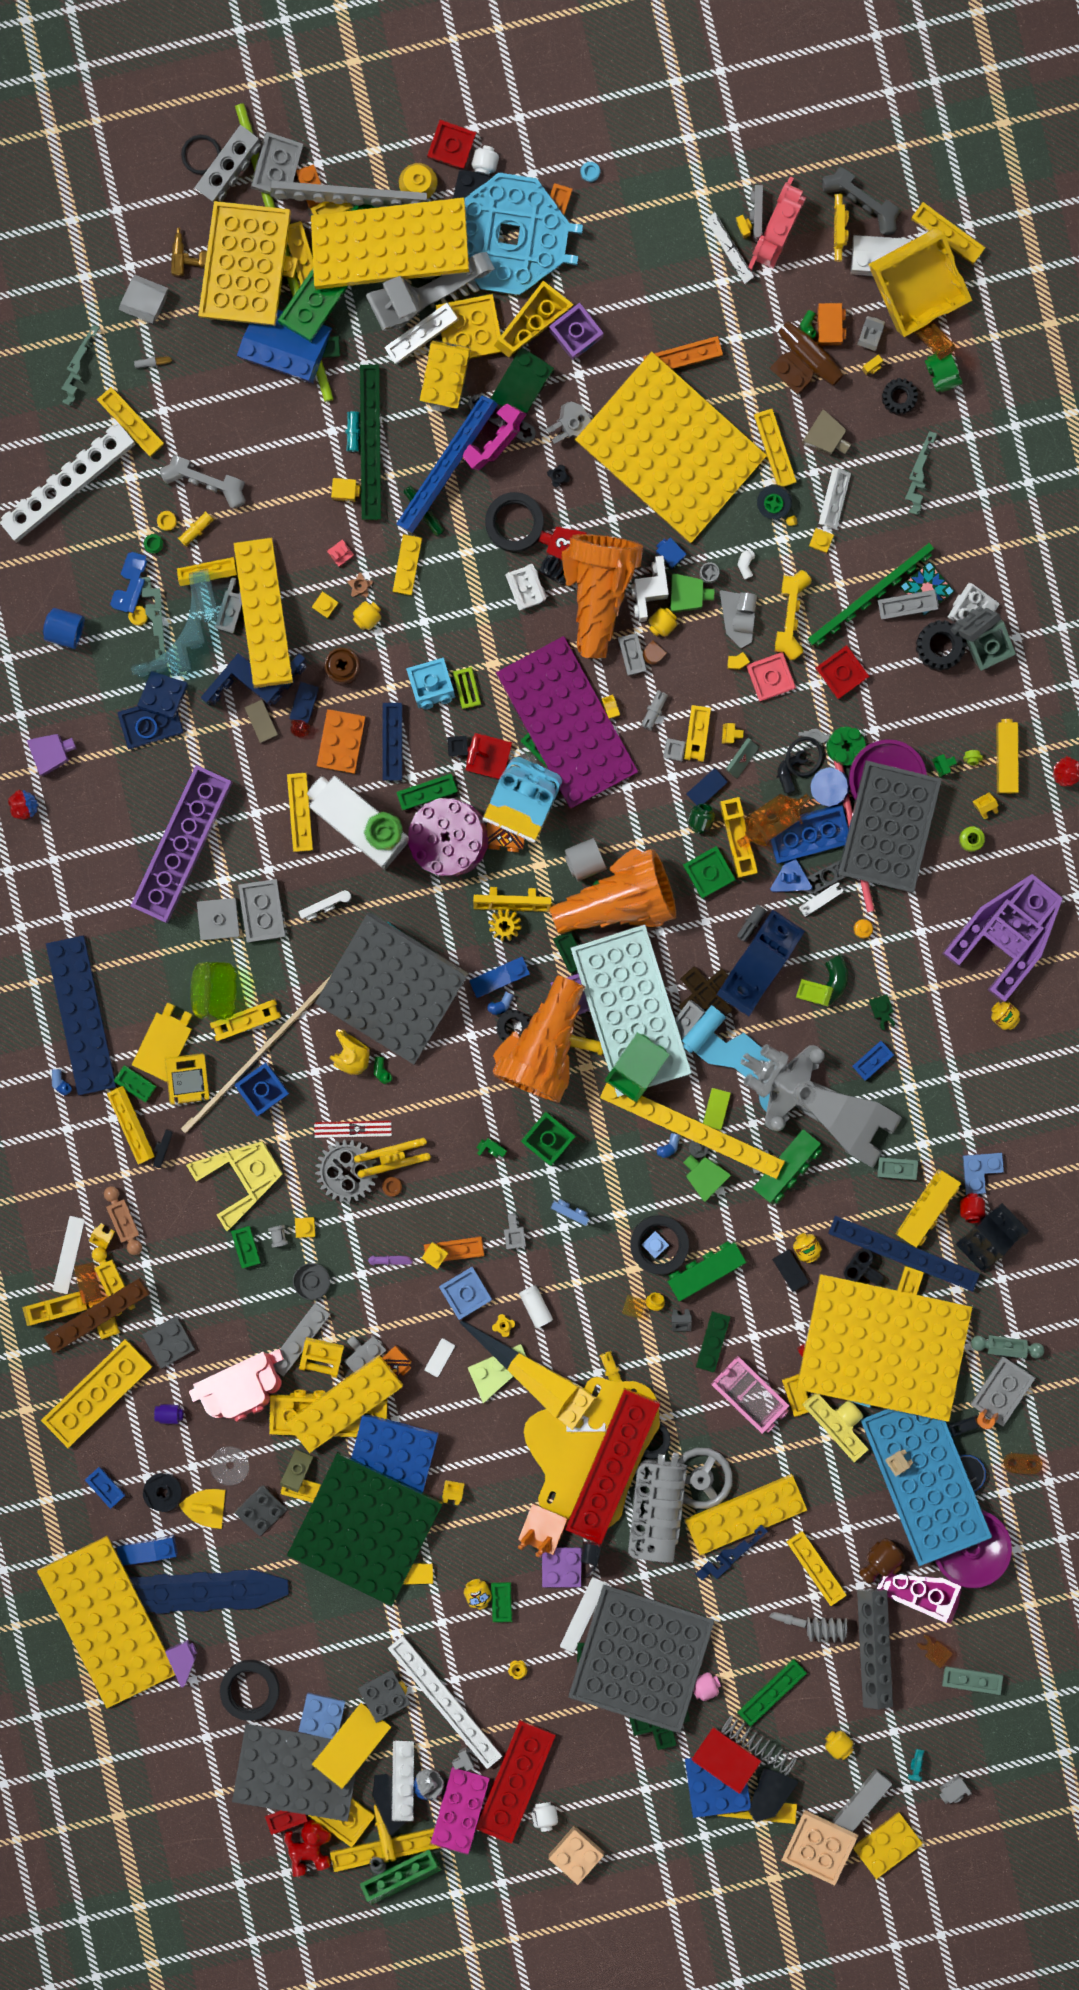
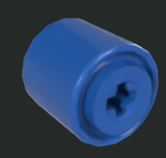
(63, 628)

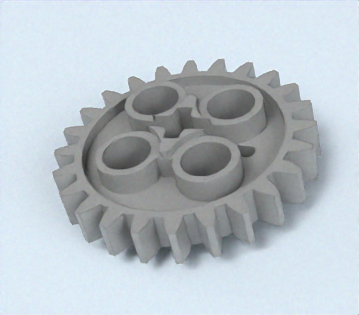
(334, 1184)

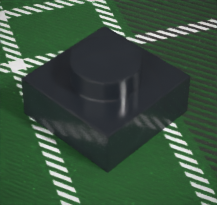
(457, 746)

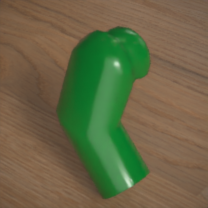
(806, 324)
(380, 1072)

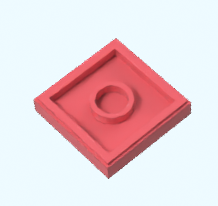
(771, 676)

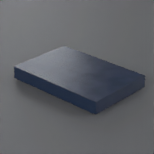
(165, 727)

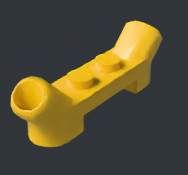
(791, 587)

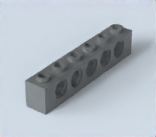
(875, 1648)

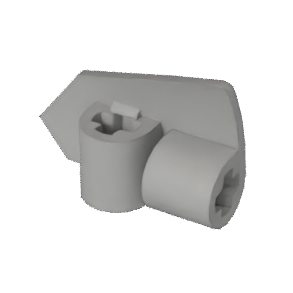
(739, 616)

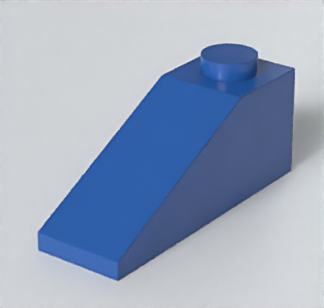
(499, 977)
(148, 1550)

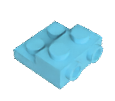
(431, 683)

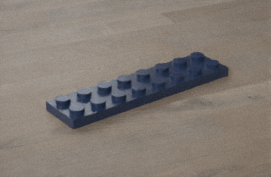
(81, 1015)

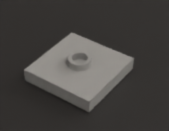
(218, 919)

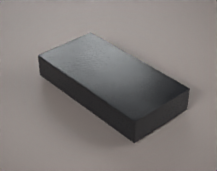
(790, 1270)

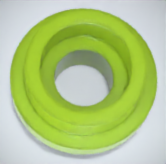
(972, 757)

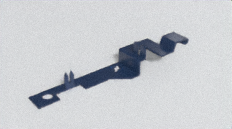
(724, 1559)

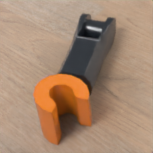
(972, 1423)

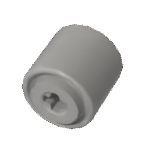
(584, 860)

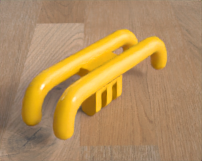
(392, 1157)

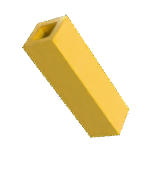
(1007, 756)

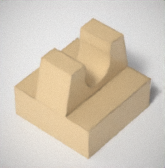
(898, 1463)

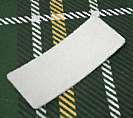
(439, 1357)

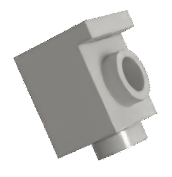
(954, 1790)

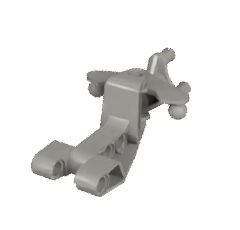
(846, 1117)

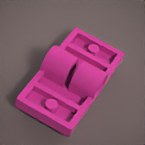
(459, 1811)

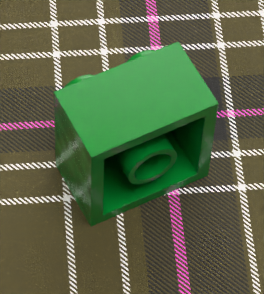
(548, 1138)

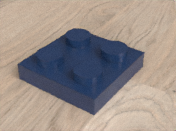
(162, 695)

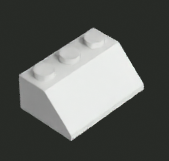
(870, 248)

